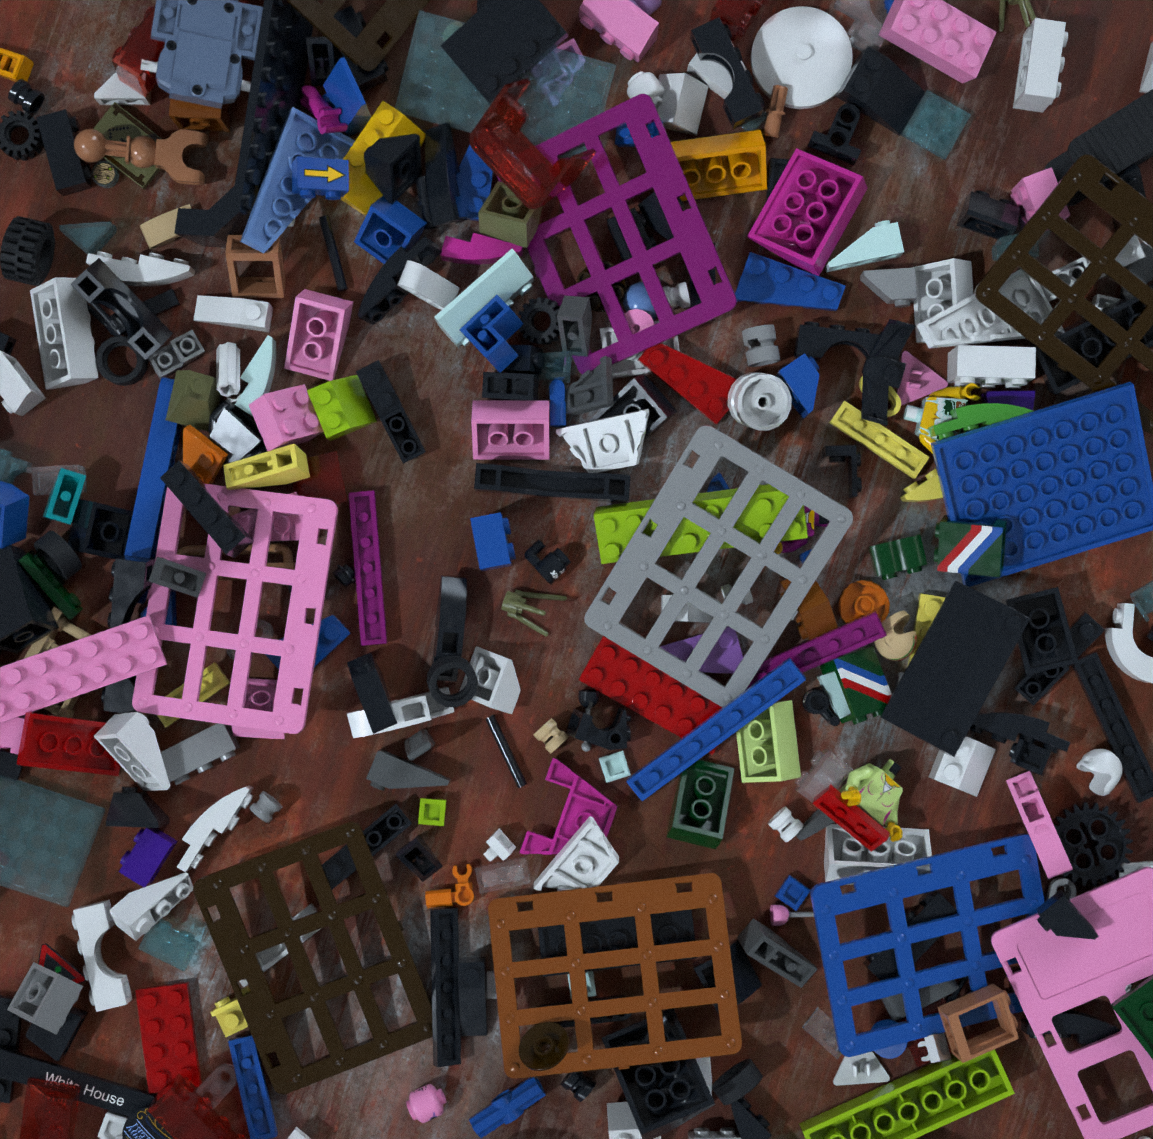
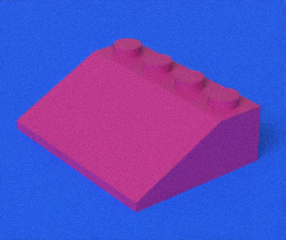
(808, 211)

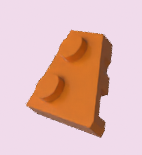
(202, 454)

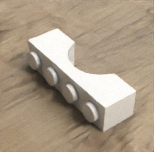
(107, 986)

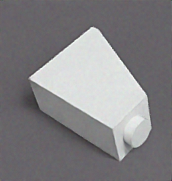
(712, 75)

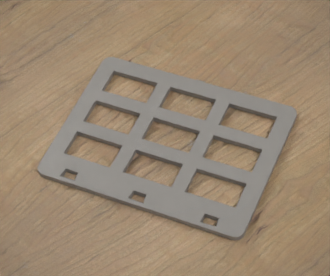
(667, 511)

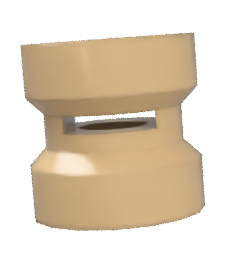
(546, 731)

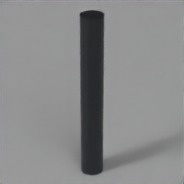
(333, 253)
(506, 751)

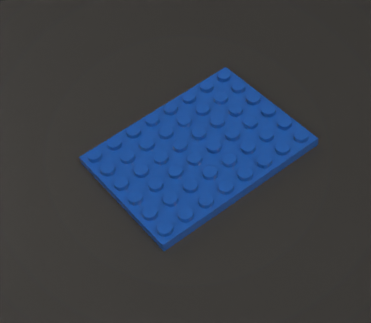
(1056, 475)

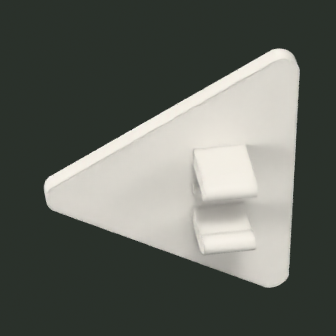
(860, 1070)

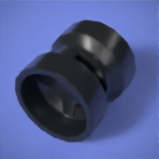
(23, 94)
(578, 1084)

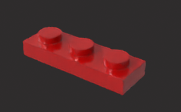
(851, 818)

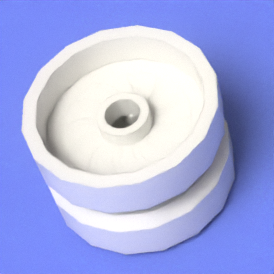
(773, 405)

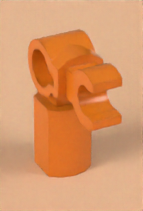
(445, 897)

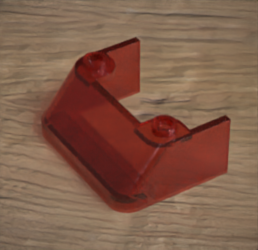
(515, 158)

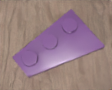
(722, 658)

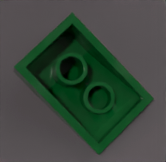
(701, 804)

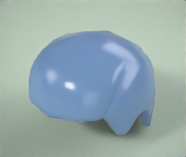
(638, 298)

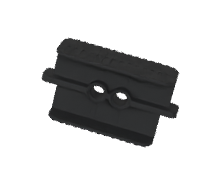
(1115, 142)

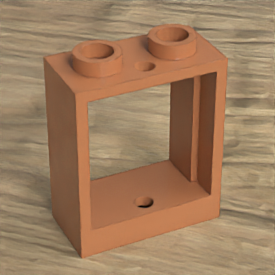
(255, 286)
(987, 1041)

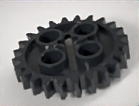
(1111, 835)

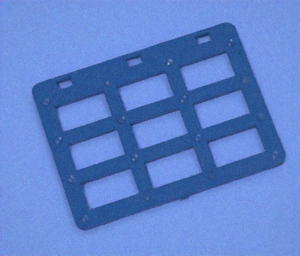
(890, 887)

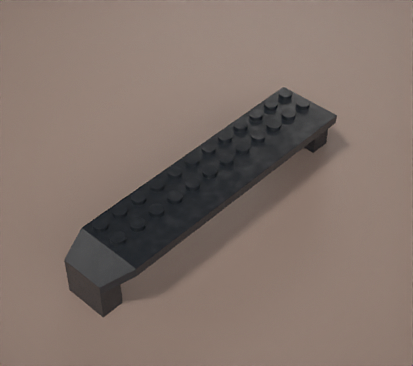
(274, 90)

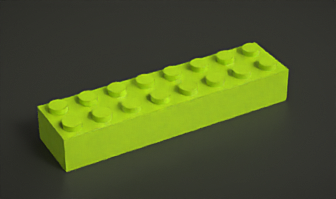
(618, 522)
(916, 1101)

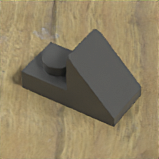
(177, 577)

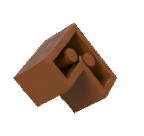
(813, 613)

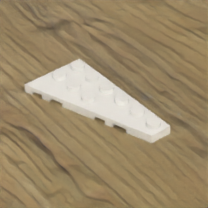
(974, 323)

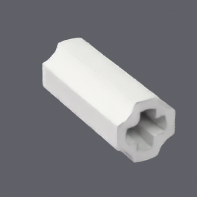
(228, 369)

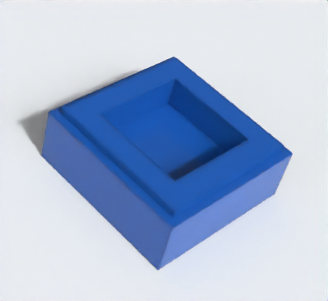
(792, 892)

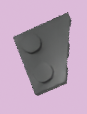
(592, 390)

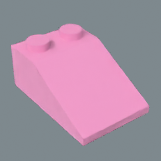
(317, 334)

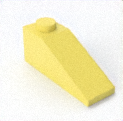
(268, 469)

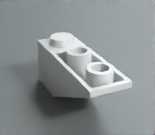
(146, 906)

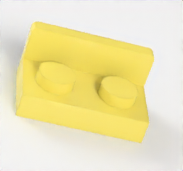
(230, 1014)

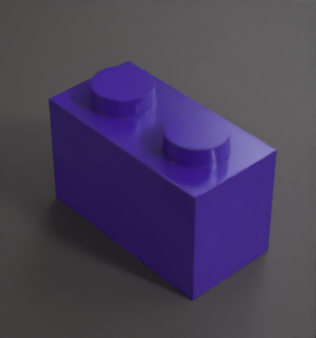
(147, 856)

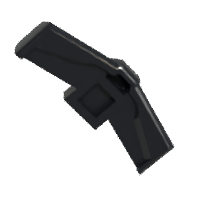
(883, 370)

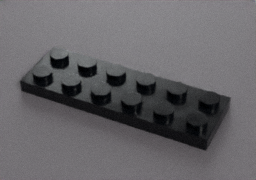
(618, 935)

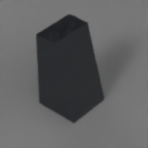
(23, 607)

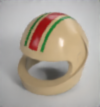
(897, 644)

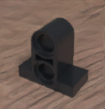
(842, 130)

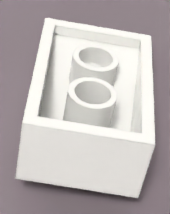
(136, 749)

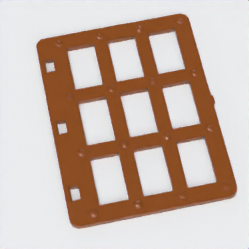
(629, 900)

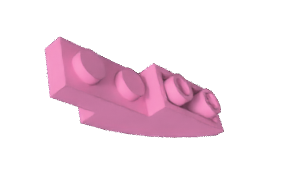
(1039, 825)

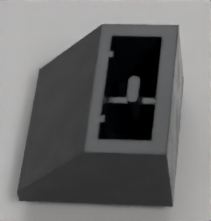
(745, 978)

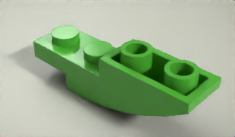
(972, 415)

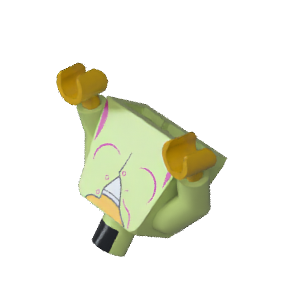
(876, 794)

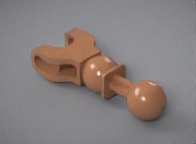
(145, 152)

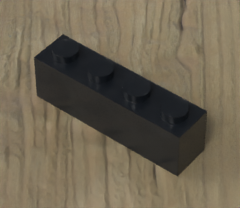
(931, 907)

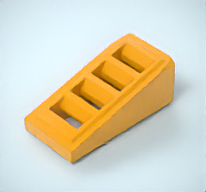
(19, 68)

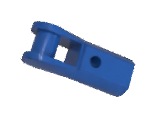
(557, 404)

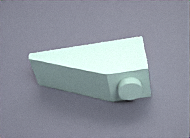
(876, 245)

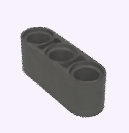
(928, 995)

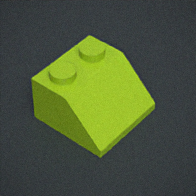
(341, 406)

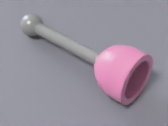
(779, 915)

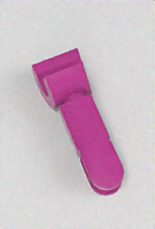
(326, 115)

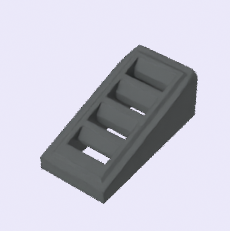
(418, 744)
(813, 824)

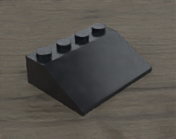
(503, 43)
(661, 1092)

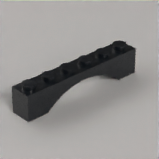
(552, 483)
(130, 582)

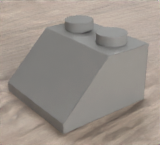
(45, 998)

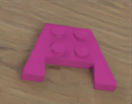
(580, 804)

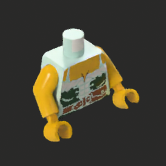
(937, 409)

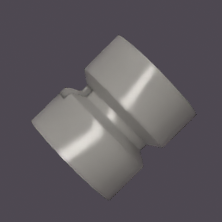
(760, 345)

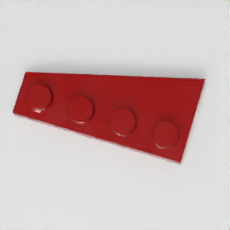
(691, 379)

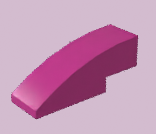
(478, 251)

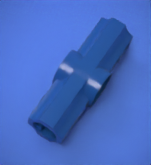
(507, 1106)

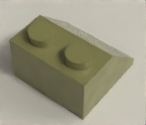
(507, 217)

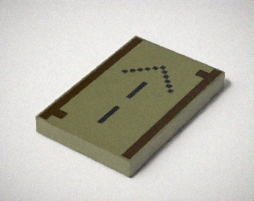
(118, 125)

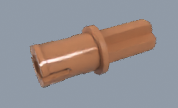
(775, 111)

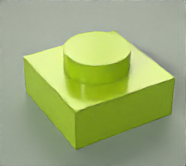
(432, 811)

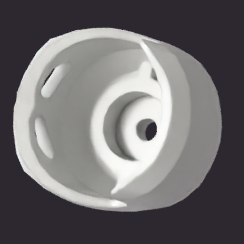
(1105, 767)

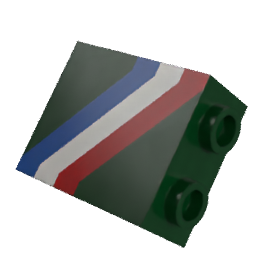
(970, 547)
(861, 683)

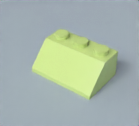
(769, 746)

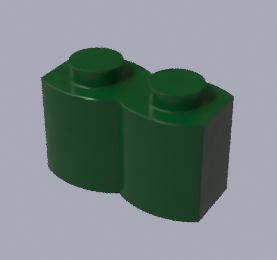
(897, 556)

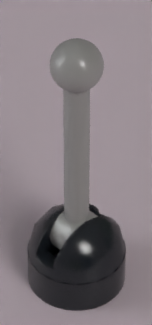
(588, 700)

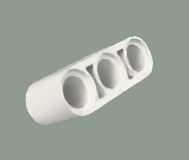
(427, 285)

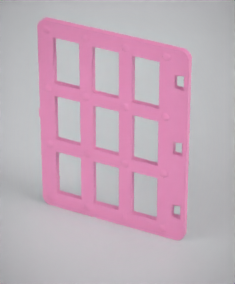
(300, 638)

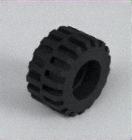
(27, 251)

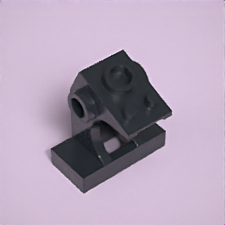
(582, 728)

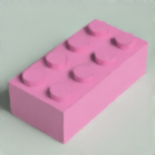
(939, 36)

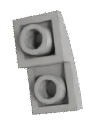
(176, 354)

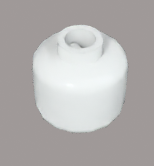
(646, 84)

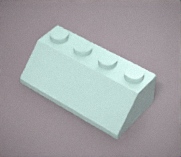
(505, 278)

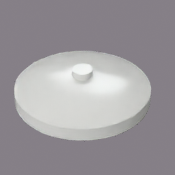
(804, 53)

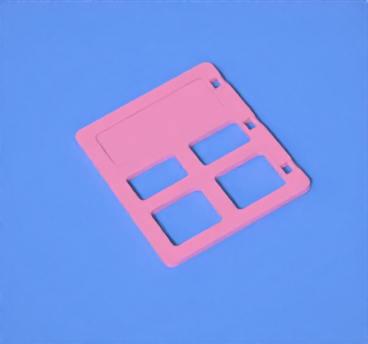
(1071, 971)

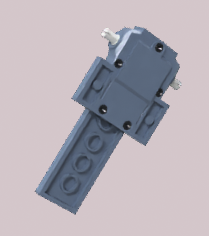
(204, 49)

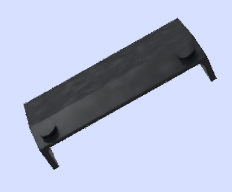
(955, 668)

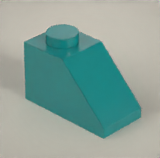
(64, 496)

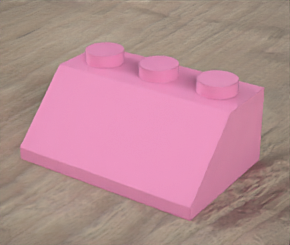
(621, 24)
(510, 430)

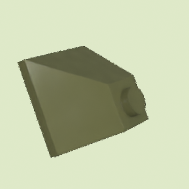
(193, 399)

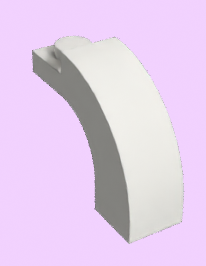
(1123, 648)

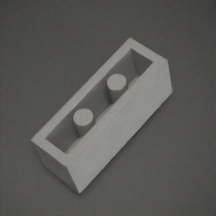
(199, 752)

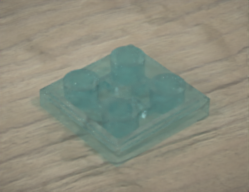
(935, 124)

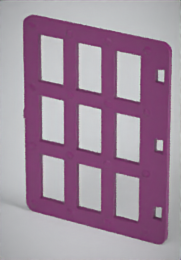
(687, 227)

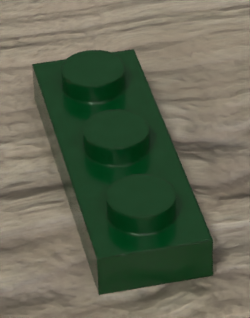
(51, 584)

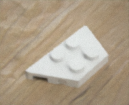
(608, 441)
(581, 862)

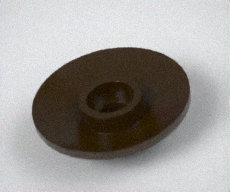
(539, 1039)

